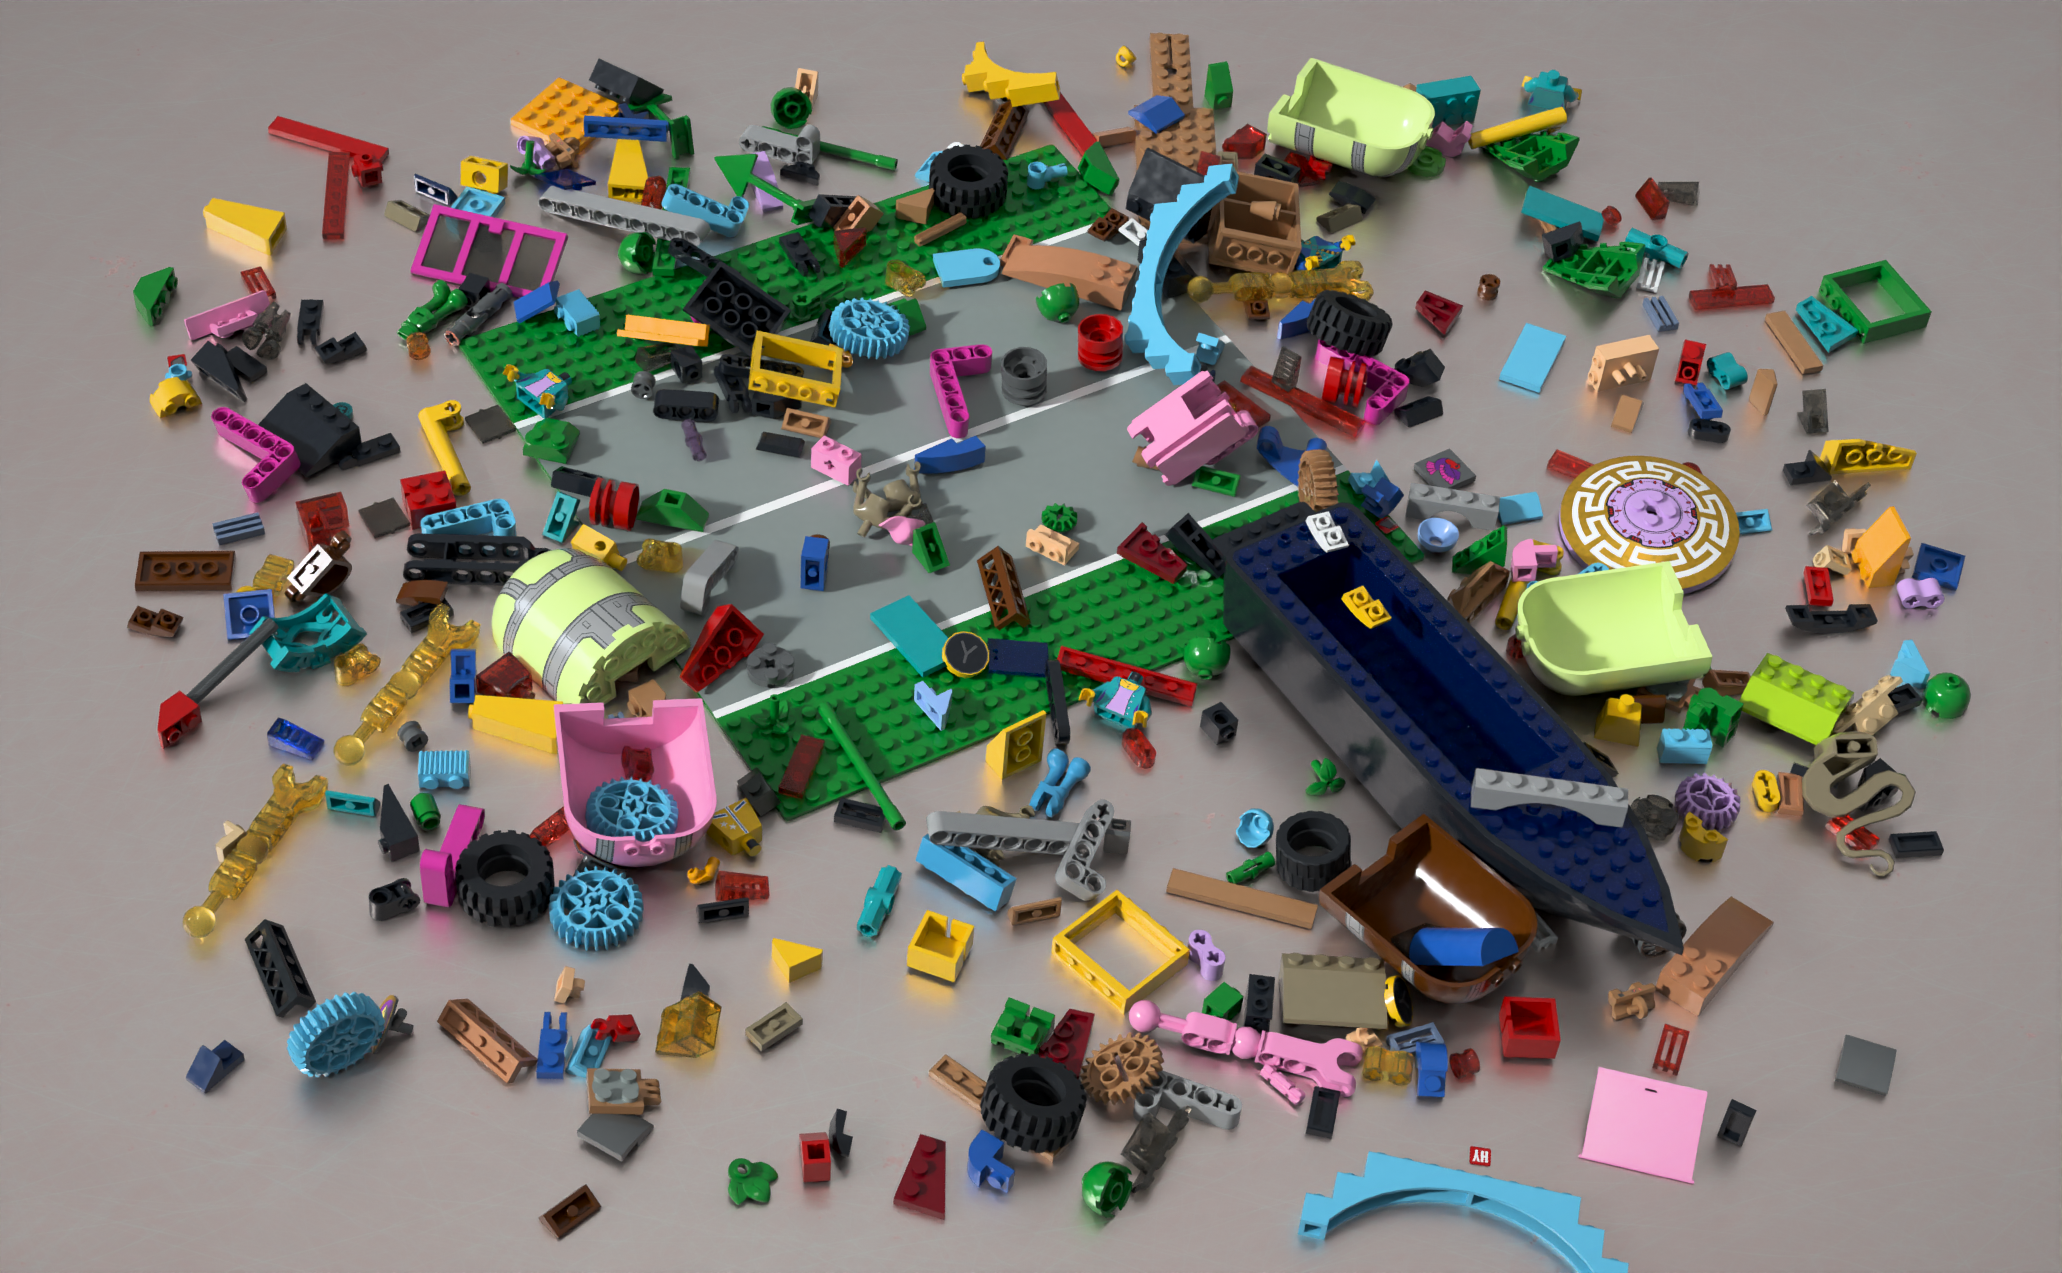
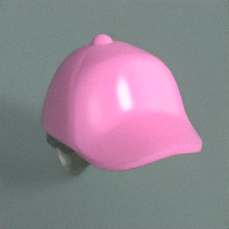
(902, 528)

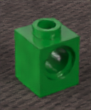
(1223, 1002)

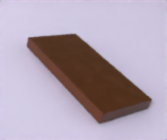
(185, 571)

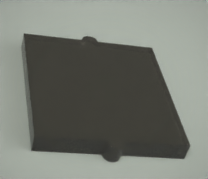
(490, 424)
(384, 517)

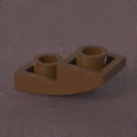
(1108, 227)
(1257, 309)
(420, 591)
(152, 623)

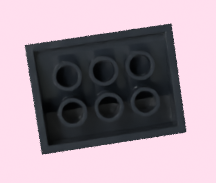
(1159, 182)
(736, 308)
(313, 427)

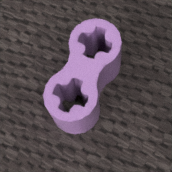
(1920, 593)
(1206, 955)

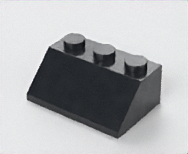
(623, 83)
(1177, 275)

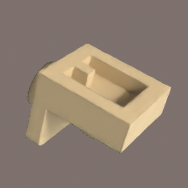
(1833, 559)
(229, 842)

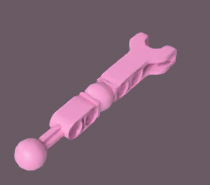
(1282, 1051)

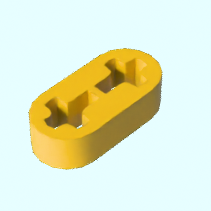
(1770, 791)

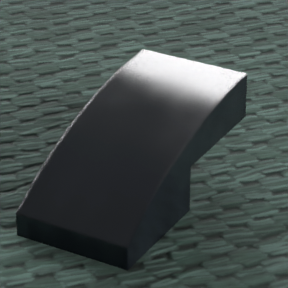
(1349, 193)
(334, 351)

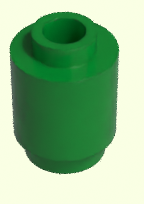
(425, 811)

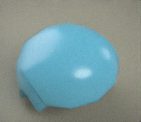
(1255, 828)

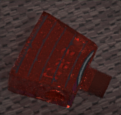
(505, 679)

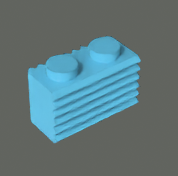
(577, 313)
(1684, 746)
(444, 769)

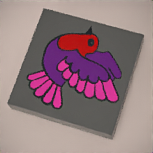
(1445, 470)

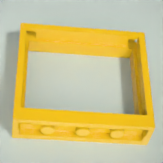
(798, 352)
(1094, 975)

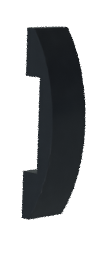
(1829, 622)

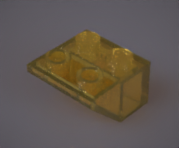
(689, 1027)

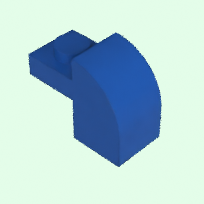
(1382, 498)
(463, 676)
(1432, 1067)
(985, 1162)

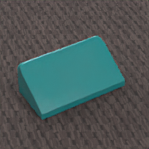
(352, 803)

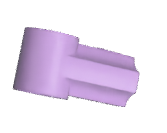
(542, 156)

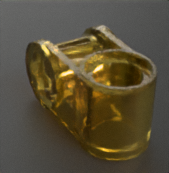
(901, 278)
(662, 556)
(353, 665)

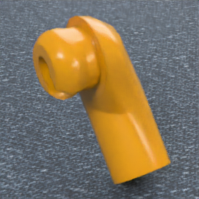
(847, 359)
(707, 874)

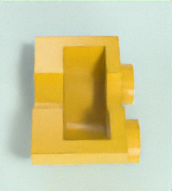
(173, 394)
(1700, 843)

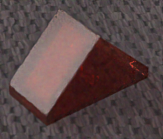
(848, 244)

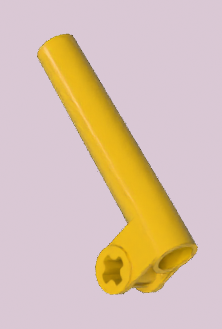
(1549, 121)
(436, 423)
(1509, 606)

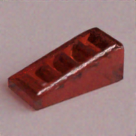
(726, 889)

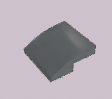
(1866, 1065)
(615, 1132)

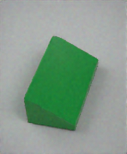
(1216, 481)

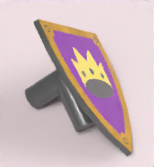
(588, 862)
(392, 1021)

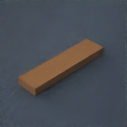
(1794, 342)

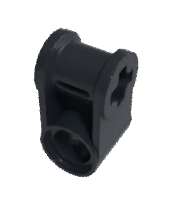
(392, 900)

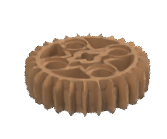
(1317, 480)

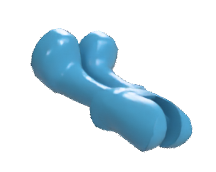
(1058, 764)

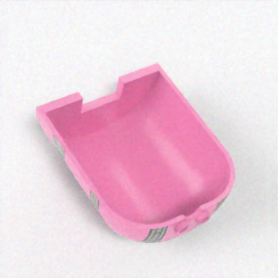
(681, 760)

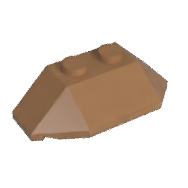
(1479, 590)

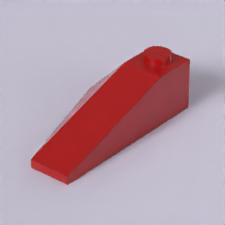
(721, 644)

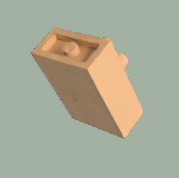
(1623, 363)

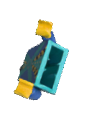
(1322, 254)

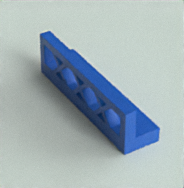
(626, 128)

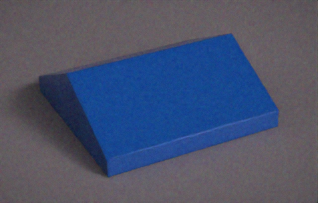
(1157, 113)
(536, 301)
(245, 610)

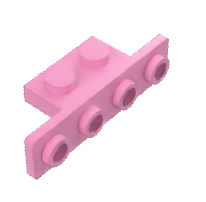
(227, 317)

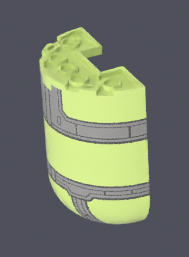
(1352, 120)
(580, 626)

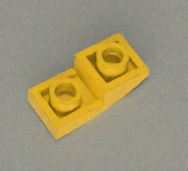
(1365, 608)

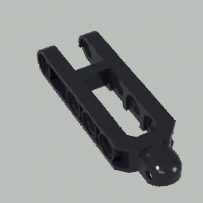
(447, 550)

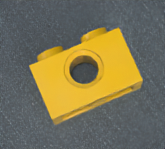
(494, 171)

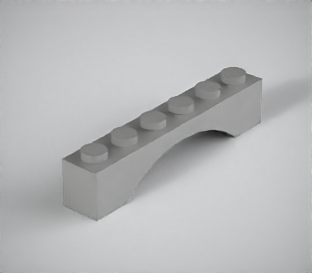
(1501, 789)

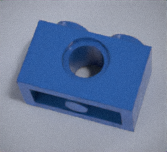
(814, 563)

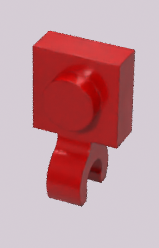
(1320, 167)

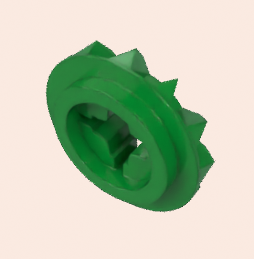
(1065, 523)

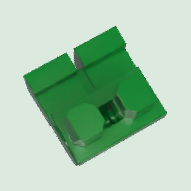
(1714, 713)
(1019, 1030)

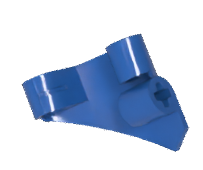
(1283, 458)

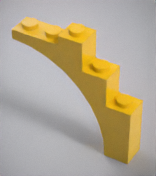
(1001, 82)

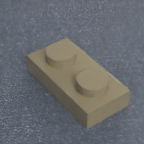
(774, 1026)

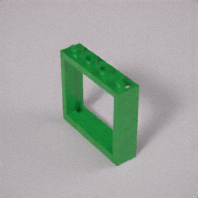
(1916, 311)

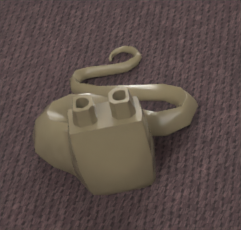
(1836, 760)

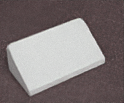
(1134, 231)

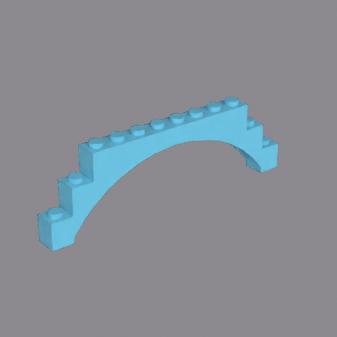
(1167, 229)
(1401, 1180)

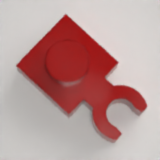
(620, 1027)

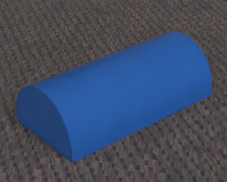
(1461, 946)

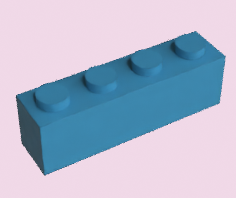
(968, 872)

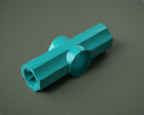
(1658, 248)
(879, 901)

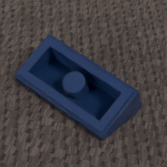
(434, 190)

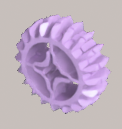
(1708, 800)

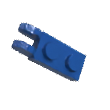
(1703, 401)
(551, 1048)

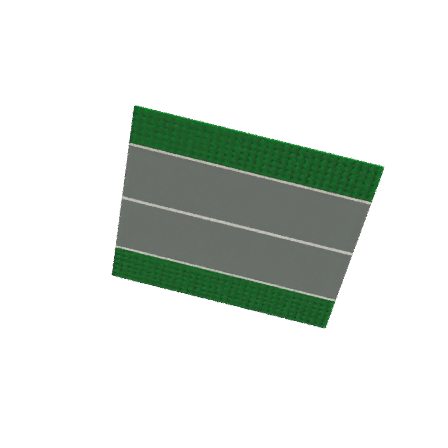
(1055, 451)

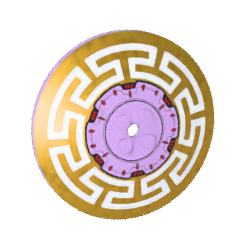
(1609, 524)

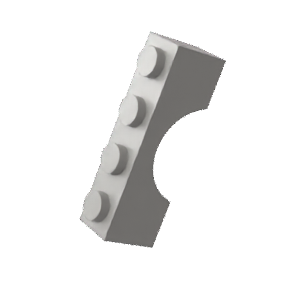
(1476, 507)

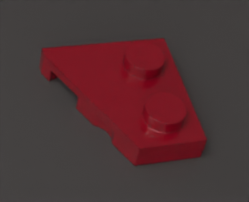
(1438, 310)

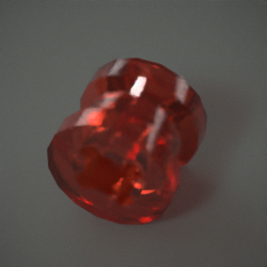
(1464, 1063)

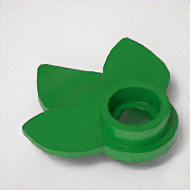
(752, 1183)

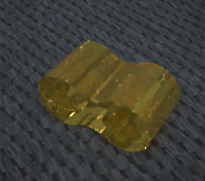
(273, 574)
(1388, 1065)

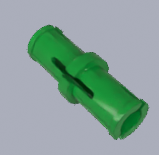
(1263, 862)

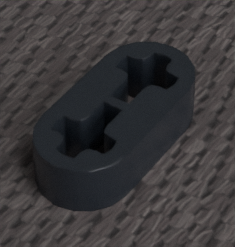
(1709, 430)

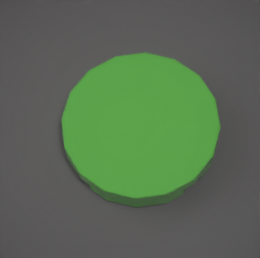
(1428, 163)

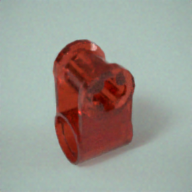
(637, 763)

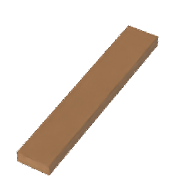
(1242, 898)
(969, 1088)

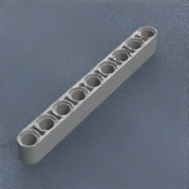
(623, 215)

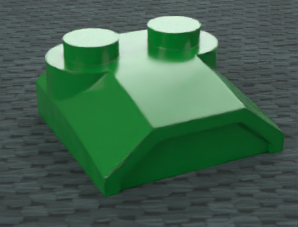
(551, 440)

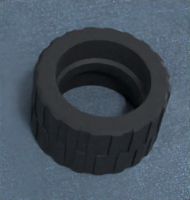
(1307, 830)

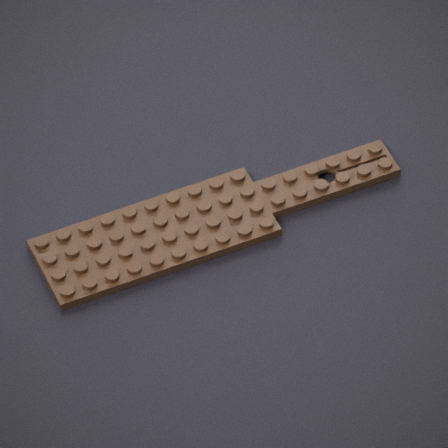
(1191, 134)

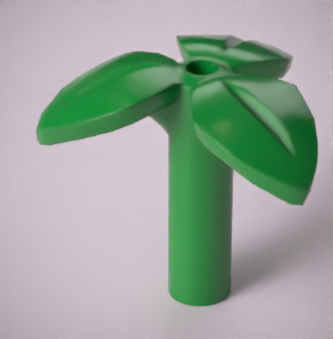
(528, 165)
(778, 712)
(1326, 772)

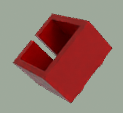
(426, 496)
(1529, 1027)

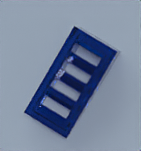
(282, 729)

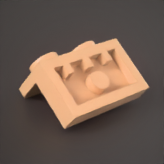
(1051, 544)

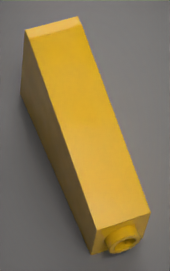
(627, 172)
(246, 224)
(517, 720)

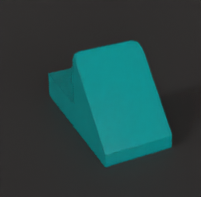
(561, 517)

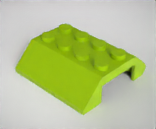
(1795, 699)

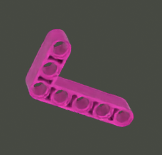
(944, 369)
(1387, 383)
(277, 455)
(438, 867)

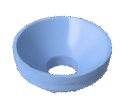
(1439, 530)

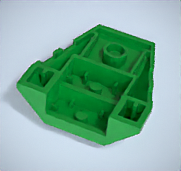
(1536, 154)
(1602, 268)

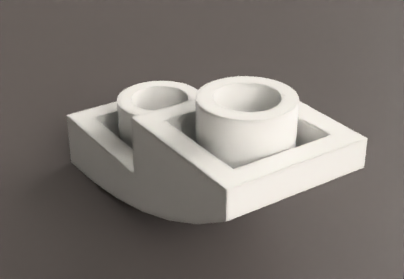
(1326, 533)

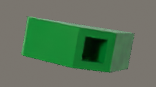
(1098, 170)
(154, 292)
(673, 510)
(1490, 548)

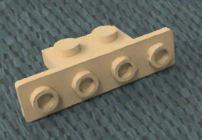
(1871, 710)

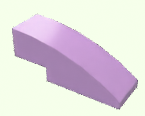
(764, 171)

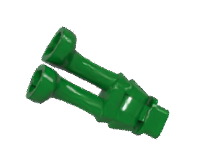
(424, 320)

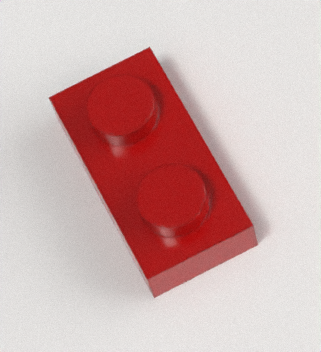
(1818, 586)

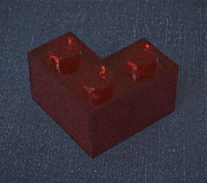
(320, 516)

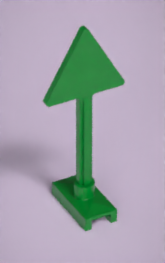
(679, 128)
(739, 173)

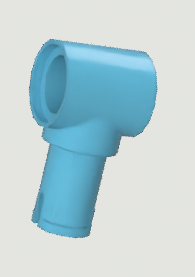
(1040, 173)

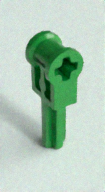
(811, 301)

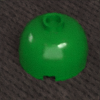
(791, 107)
(637, 252)
(1058, 302)
(1206, 657)
(1946, 695)
(1106, 1187)

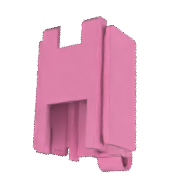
(1191, 429)

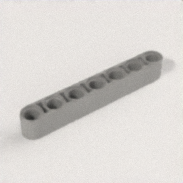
(1000, 832)

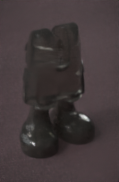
(270, 325)

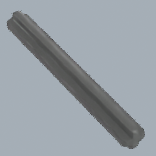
(232, 661)

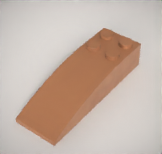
(1094, 275)
(1712, 955)

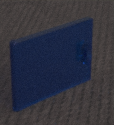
(566, 179)
(1017, 657)

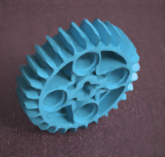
(869, 328)
(631, 810)
(596, 908)
(335, 1034)

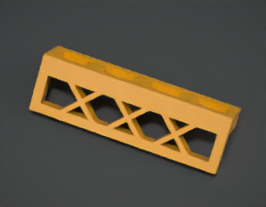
(665, 330)

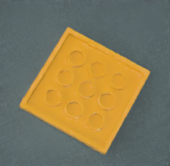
(562, 111)

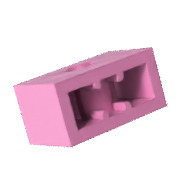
(835, 460)

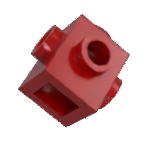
(367, 169)

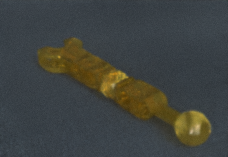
(1280, 285)
(405, 683)
(263, 834)

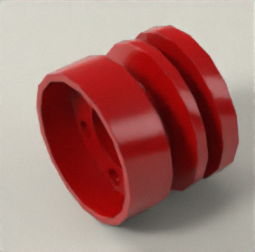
(1100, 342)
(1344, 382)
(608, 504)

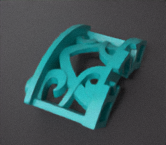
(333, 640)

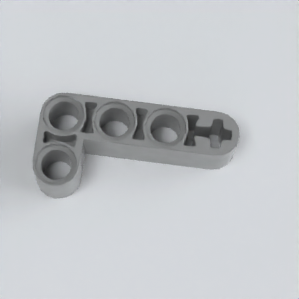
(781, 145)
(705, 575)
(1087, 846)
(1220, 1107)

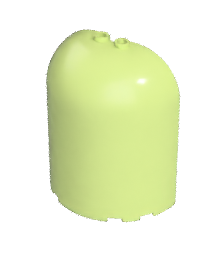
(1610, 631)

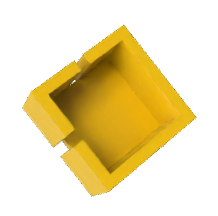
(934, 951)

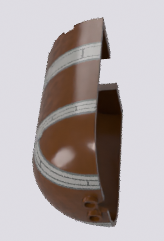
(1438, 883)

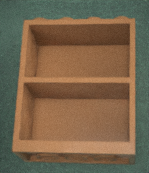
(1250, 241)

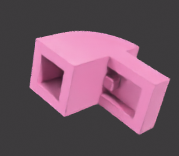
(1449, 141)
(1529, 557)

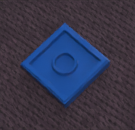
(1939, 564)

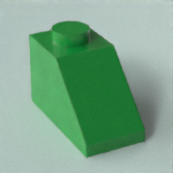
(1219, 86)

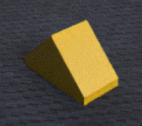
(796, 959)

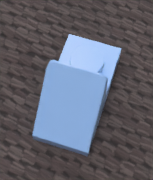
(935, 706)

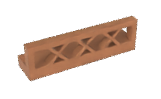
(485, 1039)

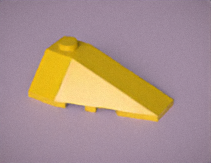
(1864, 456)

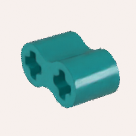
(1727, 370)

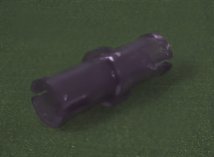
(693, 440)

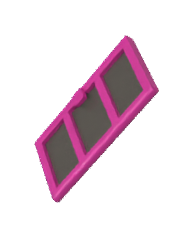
(490, 247)

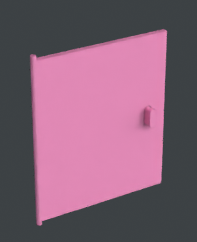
(1644, 1127)

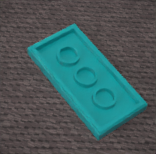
(1562, 212)
(912, 634)

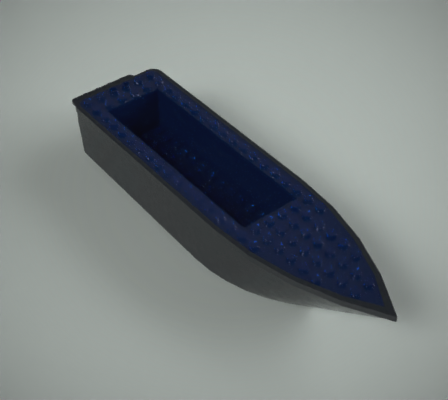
(1427, 706)

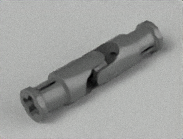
(478, 314)

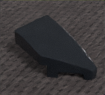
(694, 983)
(838, 1141)

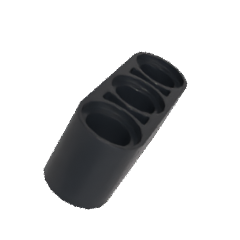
(686, 405)

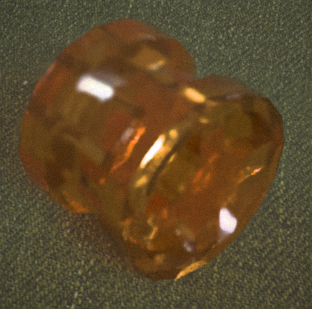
(418, 346)

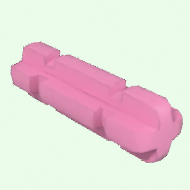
(1282, 1084)

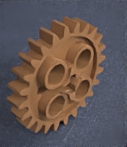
(1140, 1060)

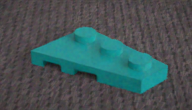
(1825, 324)

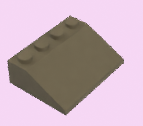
(1333, 990)

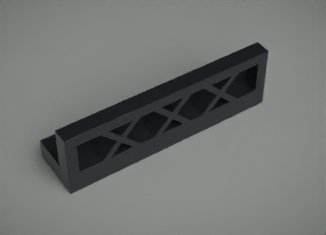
(285, 962)

